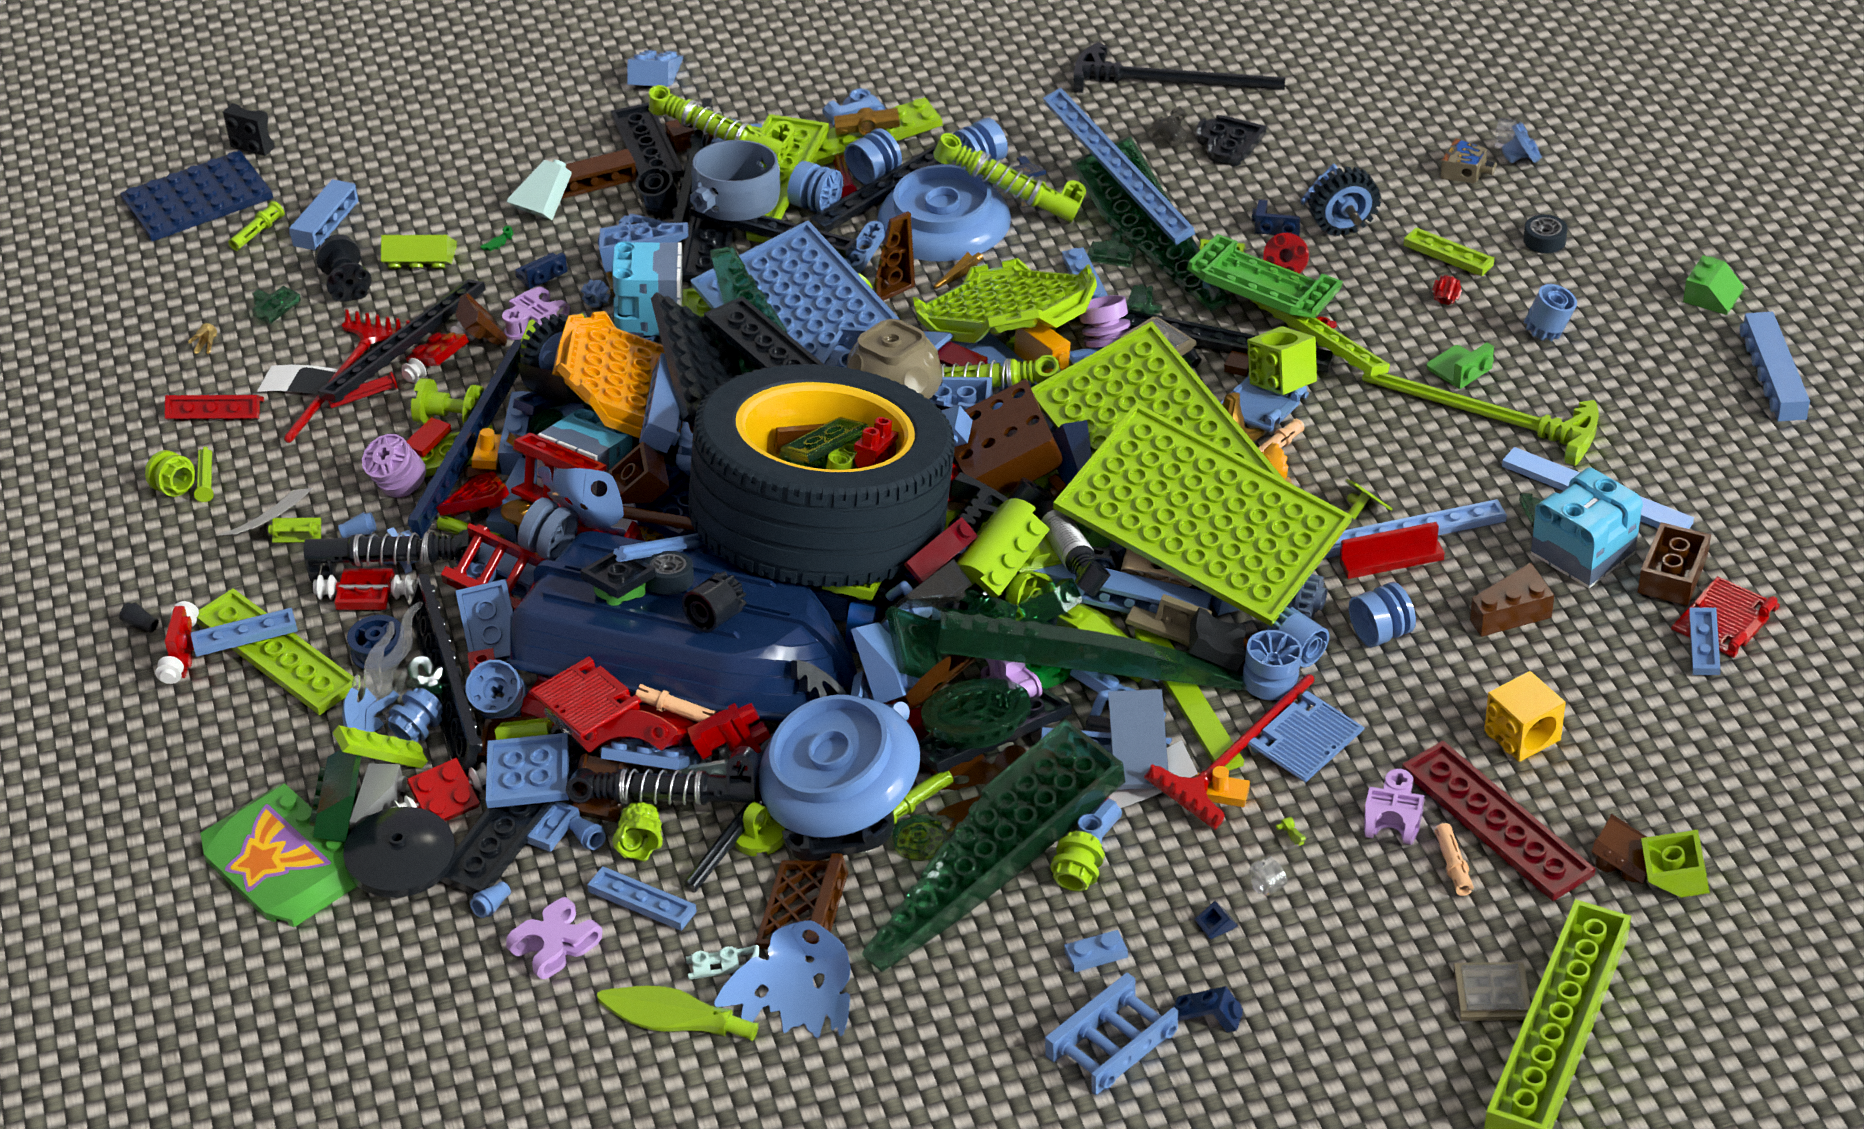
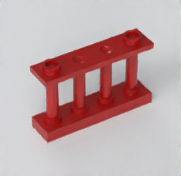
(552, 456)
(458, 577)

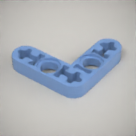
(859, 258)

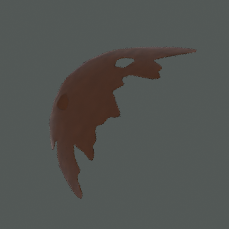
(927, 685)
(979, 772)

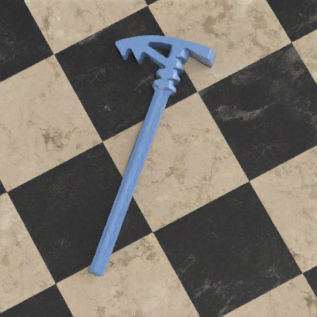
(649, 548)

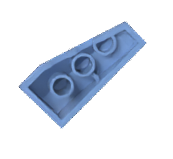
(614, 234)
(962, 392)

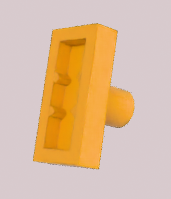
(486, 450)
(1226, 789)

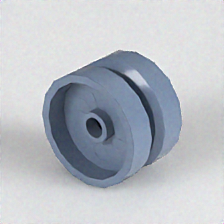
(547, 529)

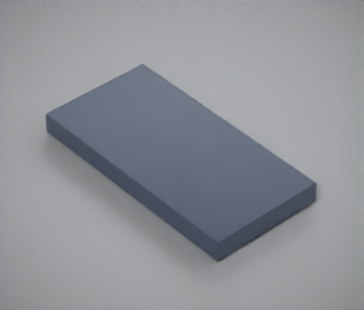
(1138, 734)

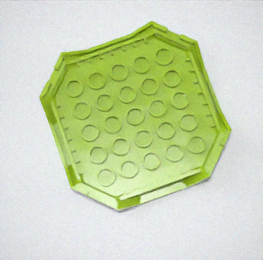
(1007, 300)

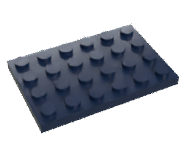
(196, 195)

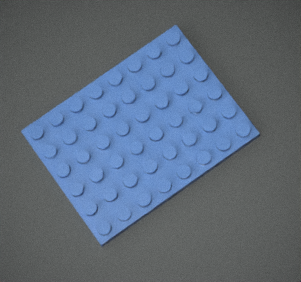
(807, 288)

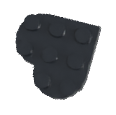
(1229, 138)

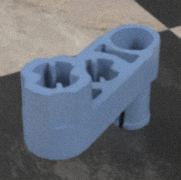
(834, 109)

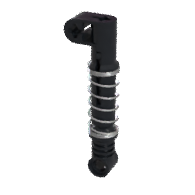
(382, 549)
(672, 787)

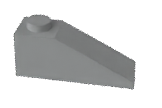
(378, 791)

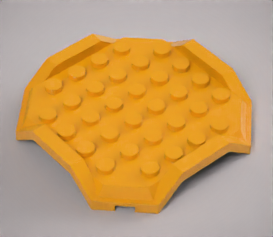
(608, 369)

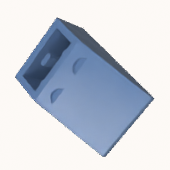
(653, 68)

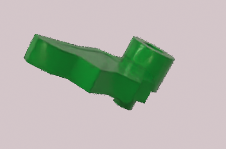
(499, 241)

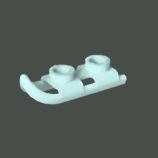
(727, 957)

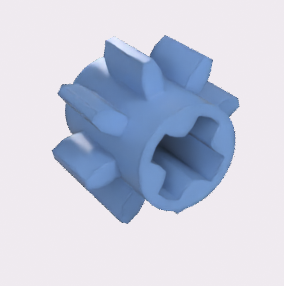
(595, 293)

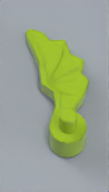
(1288, 825)

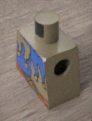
(1466, 162)

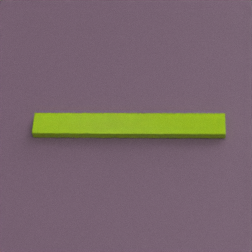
(1196, 710)

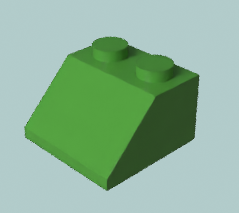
(1712, 286)

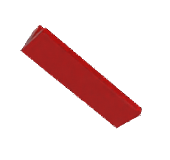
(212, 406)
(1391, 550)

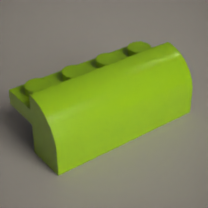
(1002, 546)

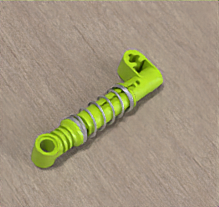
(662, 102)
(1033, 192)
(1010, 373)

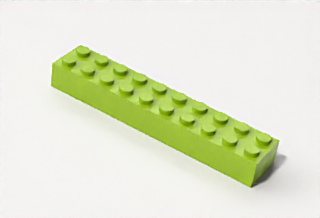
(1559, 1019)

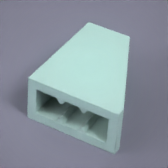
(542, 189)

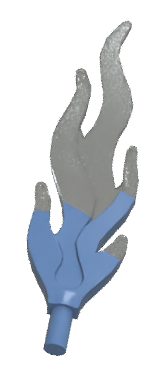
(378, 679)

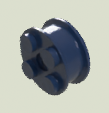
(367, 633)

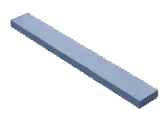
(1560, 476)
(1448, 520)

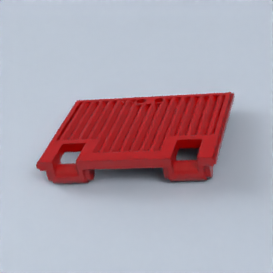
(1735, 613)
(585, 699)

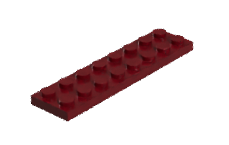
(1499, 821)

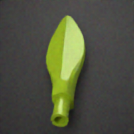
(673, 1010)

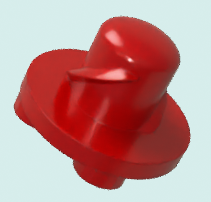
(1287, 251)

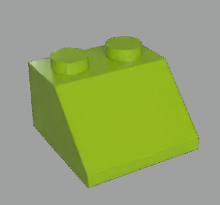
(1676, 863)

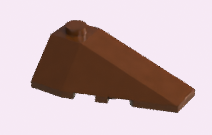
(896, 261)

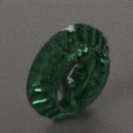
(976, 712)

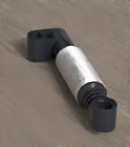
(1064, 537)

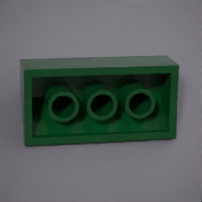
(335, 796)

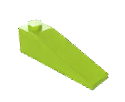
(1090, 619)

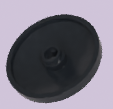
(399, 852)

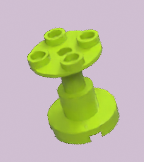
(431, 402)

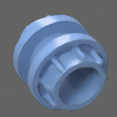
(412, 719)

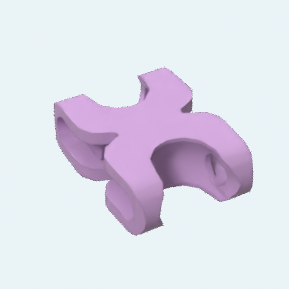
(554, 938)

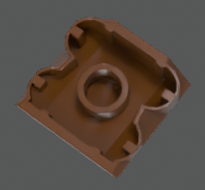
(479, 321)
(599, 808)
(1621, 850)

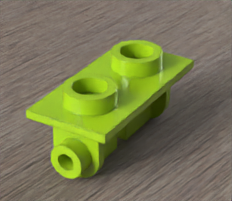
(294, 529)

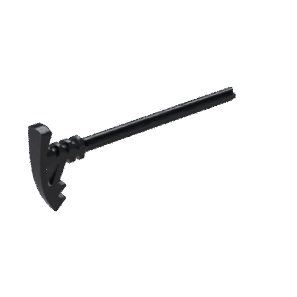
(1093, 65)
(980, 507)
(818, 685)

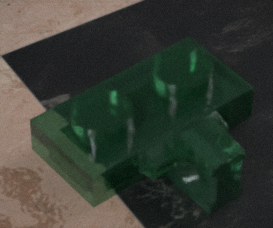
(1112, 252)
(274, 305)

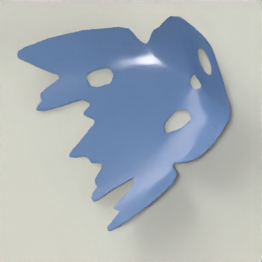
(576, 486)
(791, 980)

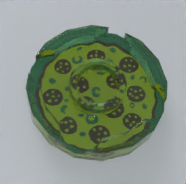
(919, 837)

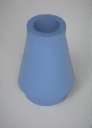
(360, 524)
(588, 833)
(488, 900)

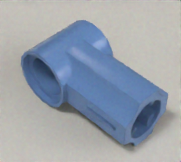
(1100, 819)

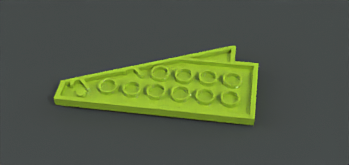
(807, 141)

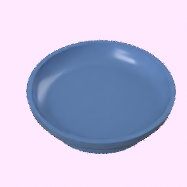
(948, 212)
(838, 766)

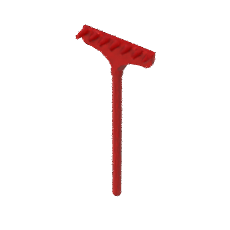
(368, 335)
(1192, 791)

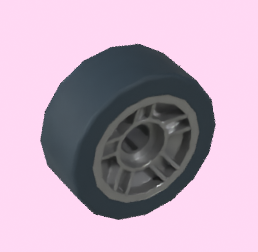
(1545, 233)
(673, 572)

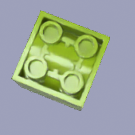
(1282, 360)

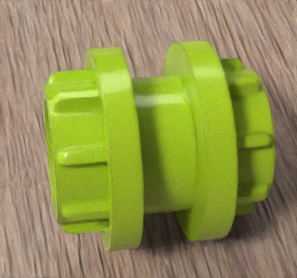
(169, 473)
(1077, 861)

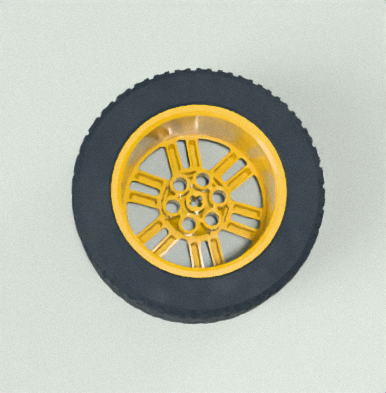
(809, 520)

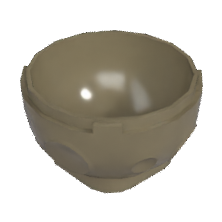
(900, 354)

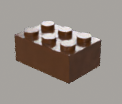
(1674, 563)

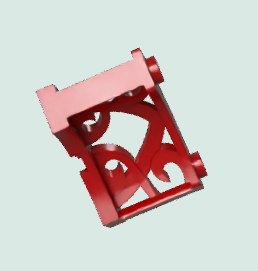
(647, 723)

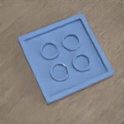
(637, 752)
(527, 770)

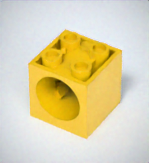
(1524, 716)

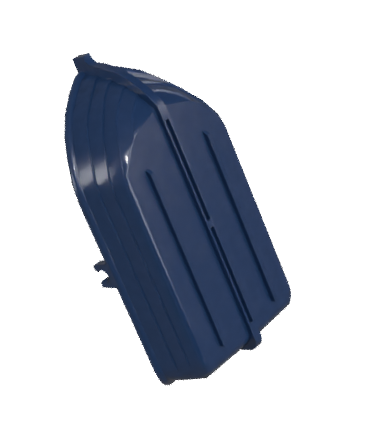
(658, 647)

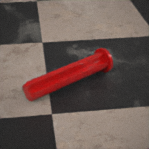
(368, 389)

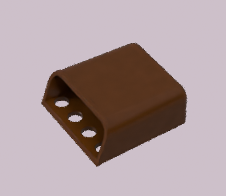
(1008, 441)

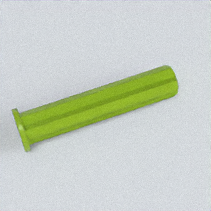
(204, 476)

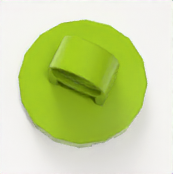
(761, 832)

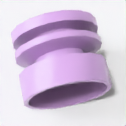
(1105, 320)
(393, 465)

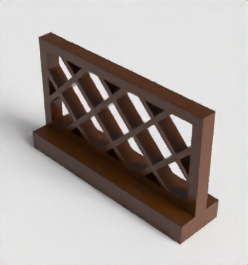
(822, 905)

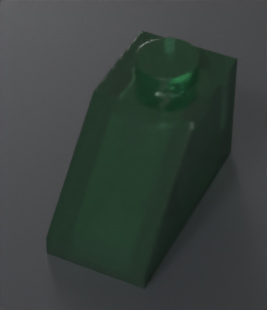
(1052, 600)

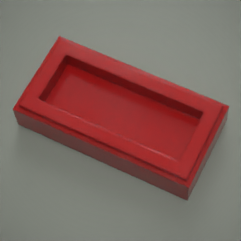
(428, 436)

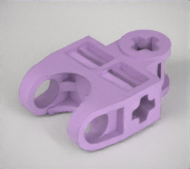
(529, 307)
(1013, 672)
(1394, 807)

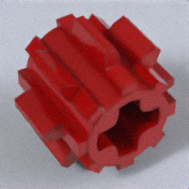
(1446, 290)

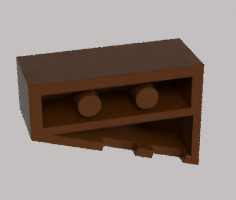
(1512, 602)

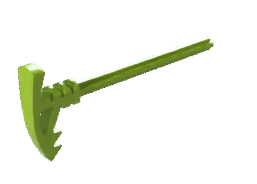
(1569, 432)

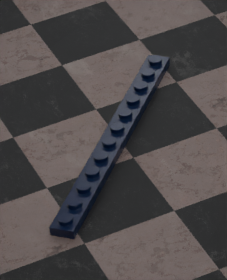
(465, 442)

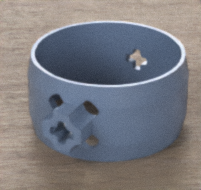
(735, 160)

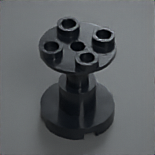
(340, 260)

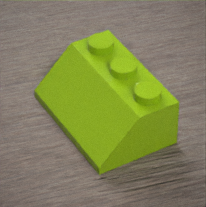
(417, 250)

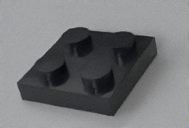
(617, 577)

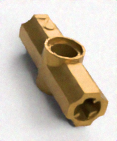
(857, 122)

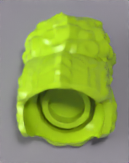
(638, 832)

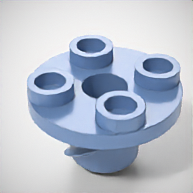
(1521, 146)

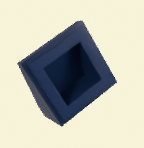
(1215, 920)

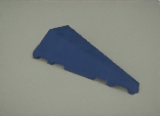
(1075, 447)

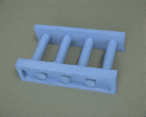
(1103, 1010)

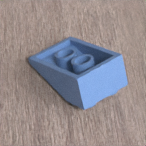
(880, 663)

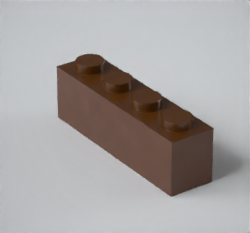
(600, 173)

